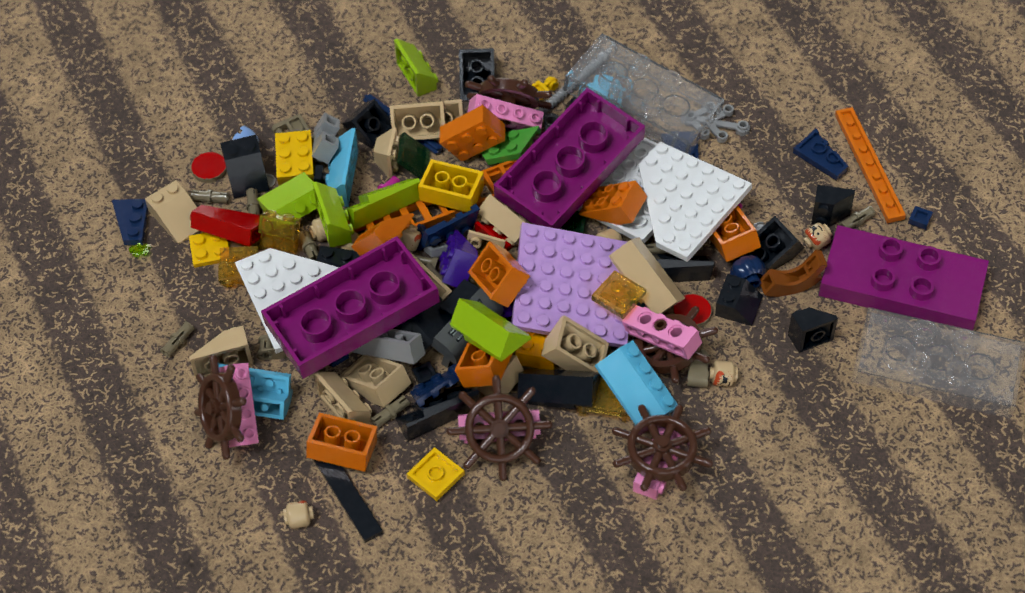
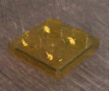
(618, 294)

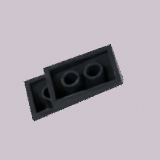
(696, 269)
(560, 387)
(435, 412)

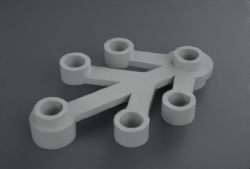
(742, 131)

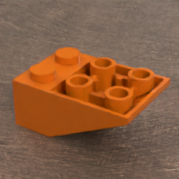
(615, 203)
(382, 233)

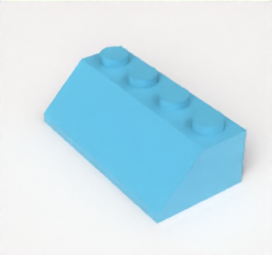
(343, 165)
(635, 382)

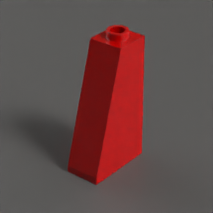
(227, 224)

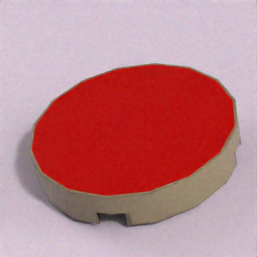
(208, 167)
(694, 300)

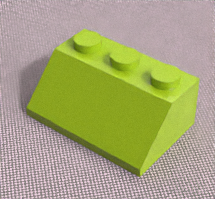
(415, 68)
(291, 197)
(332, 215)

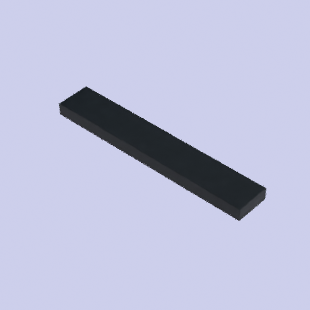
(350, 500)

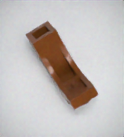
(796, 280)

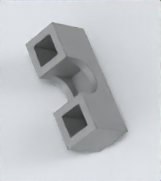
(324, 139)

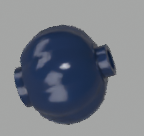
(750, 268)

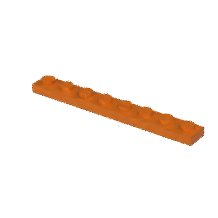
(870, 165)

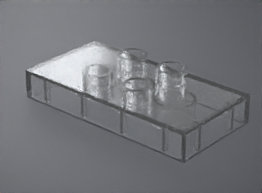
(659, 98)
(939, 362)

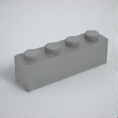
(395, 346)

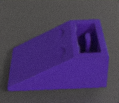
(457, 259)

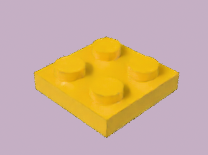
(206, 249)
(435, 474)

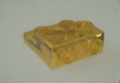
(279, 231)
(227, 270)

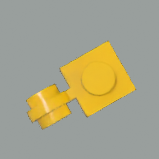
(550, 83)

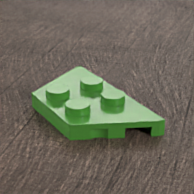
(513, 147)

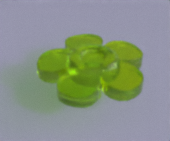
(139, 249)

